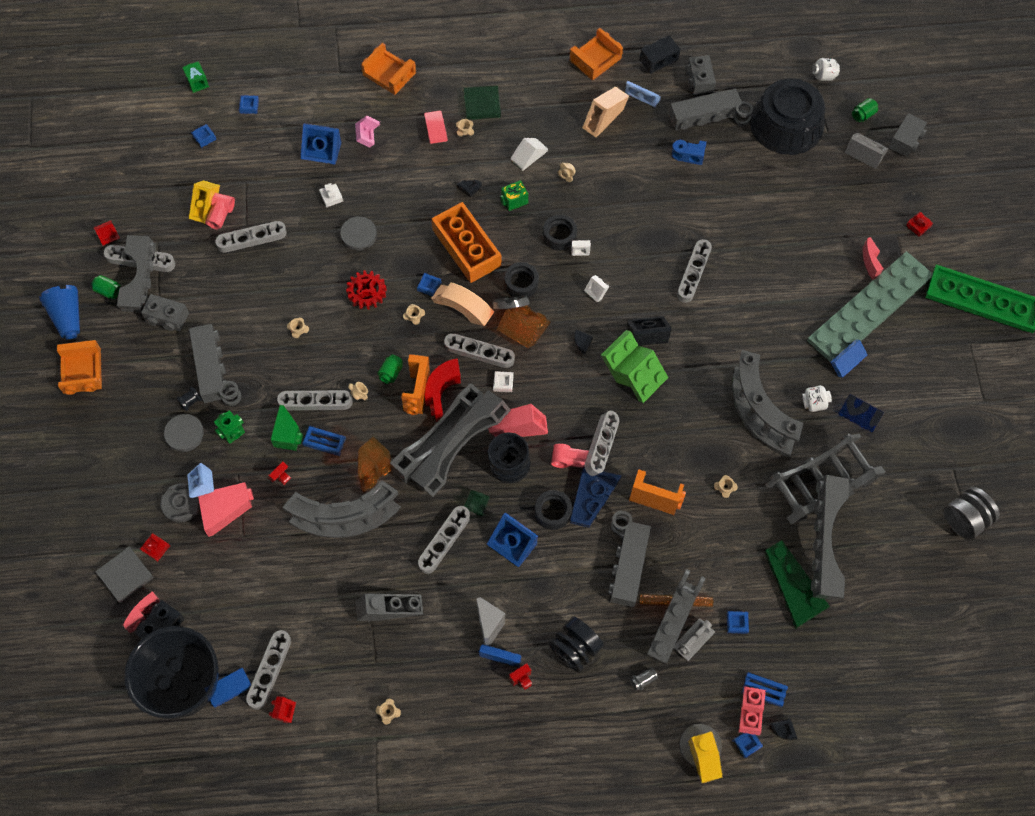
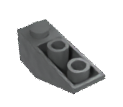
(388, 606)

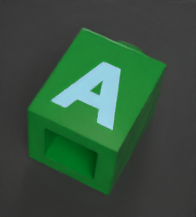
(195, 76)

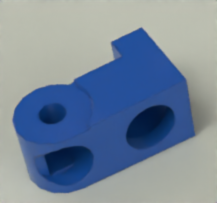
(689, 152)

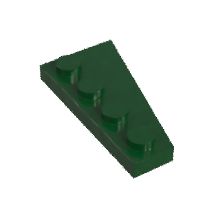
(794, 585)

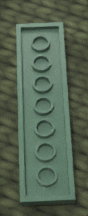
(871, 306)

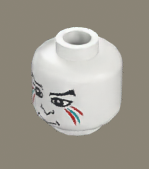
(825, 69)
(816, 398)

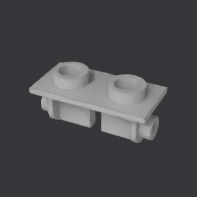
(694, 639)

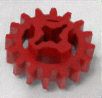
(366, 290)

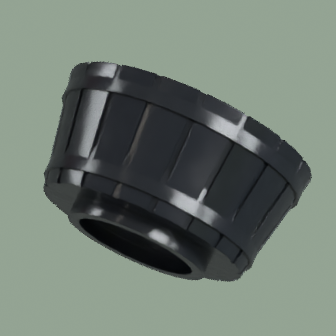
(789, 117)
(171, 673)

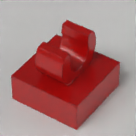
(919, 224)
(106, 232)
(280, 474)
(155, 547)
(521, 675)
(283, 709)

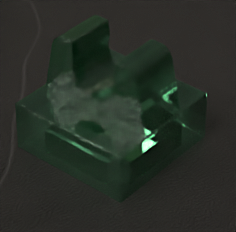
(477, 502)

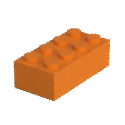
(466, 242)

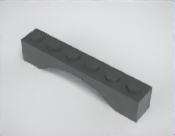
(484, 414)
(413, 456)
(828, 579)

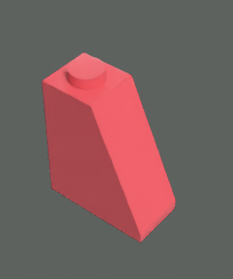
(523, 421)
(224, 506)

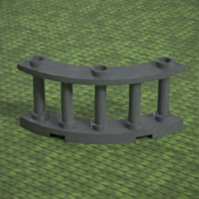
(758, 411)
(800, 512)
(343, 518)

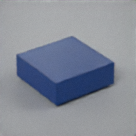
(249, 104)
(204, 135)
(429, 284)
(737, 622)
(747, 744)

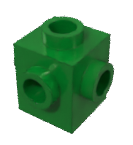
(229, 426)

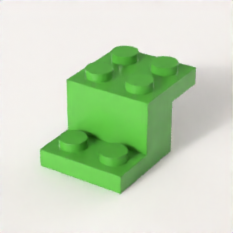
(634, 366)

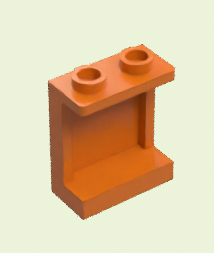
(596, 54)
(387, 69)
(80, 367)
(419, 369)
(655, 496)

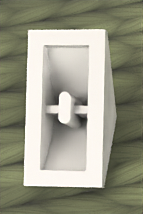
(528, 152)

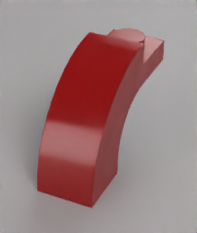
(439, 380)

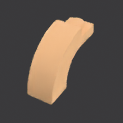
(464, 301)

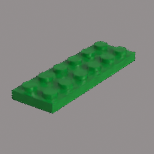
(982, 298)

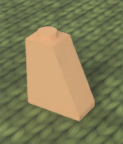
(604, 110)

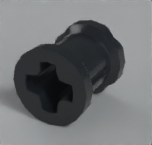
(189, 398)

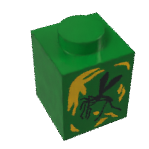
(514, 195)

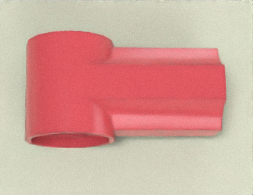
(221, 206)
(566, 456)

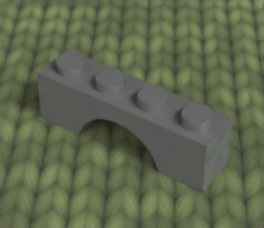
(134, 295)

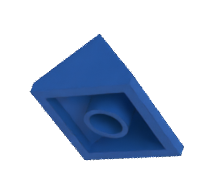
(320, 143)
(512, 540)

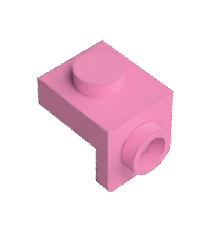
(365, 131)

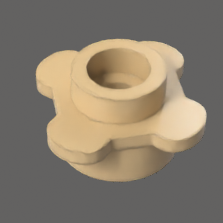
(464, 123)
(566, 171)
(411, 310)
(298, 322)
(358, 391)
(726, 480)
(388, 705)

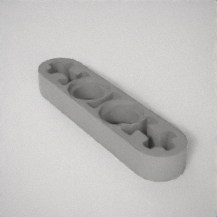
(250, 233)
(157, 265)
(693, 270)
(477, 354)
(315, 398)
(598, 440)
(446, 540)
(272, 670)

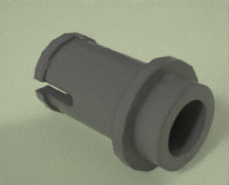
(643, 679)

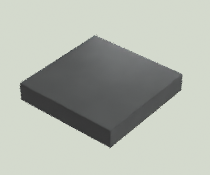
(124, 574)

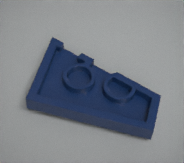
(592, 496)

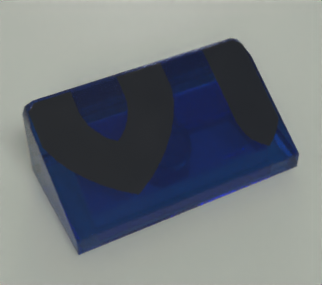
(861, 413)

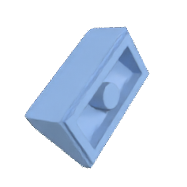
(642, 94)
(200, 481)

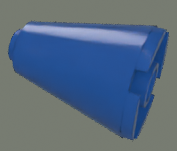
(63, 309)

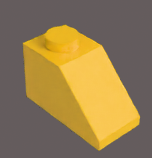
(201, 200)
(706, 757)

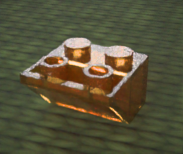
(523, 325)
(372, 463)

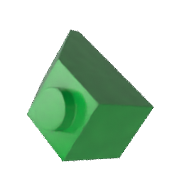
(286, 431)

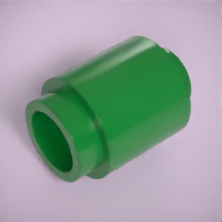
(865, 110)
(105, 287)
(390, 369)

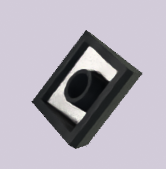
(650, 330)

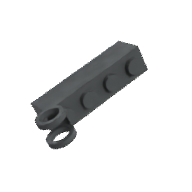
(709, 109)
(209, 366)
(631, 559)
(674, 619)

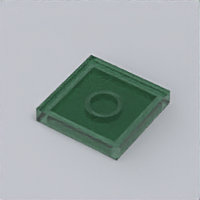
(482, 102)

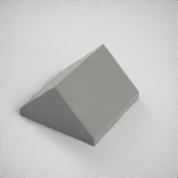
(866, 150)
(490, 620)

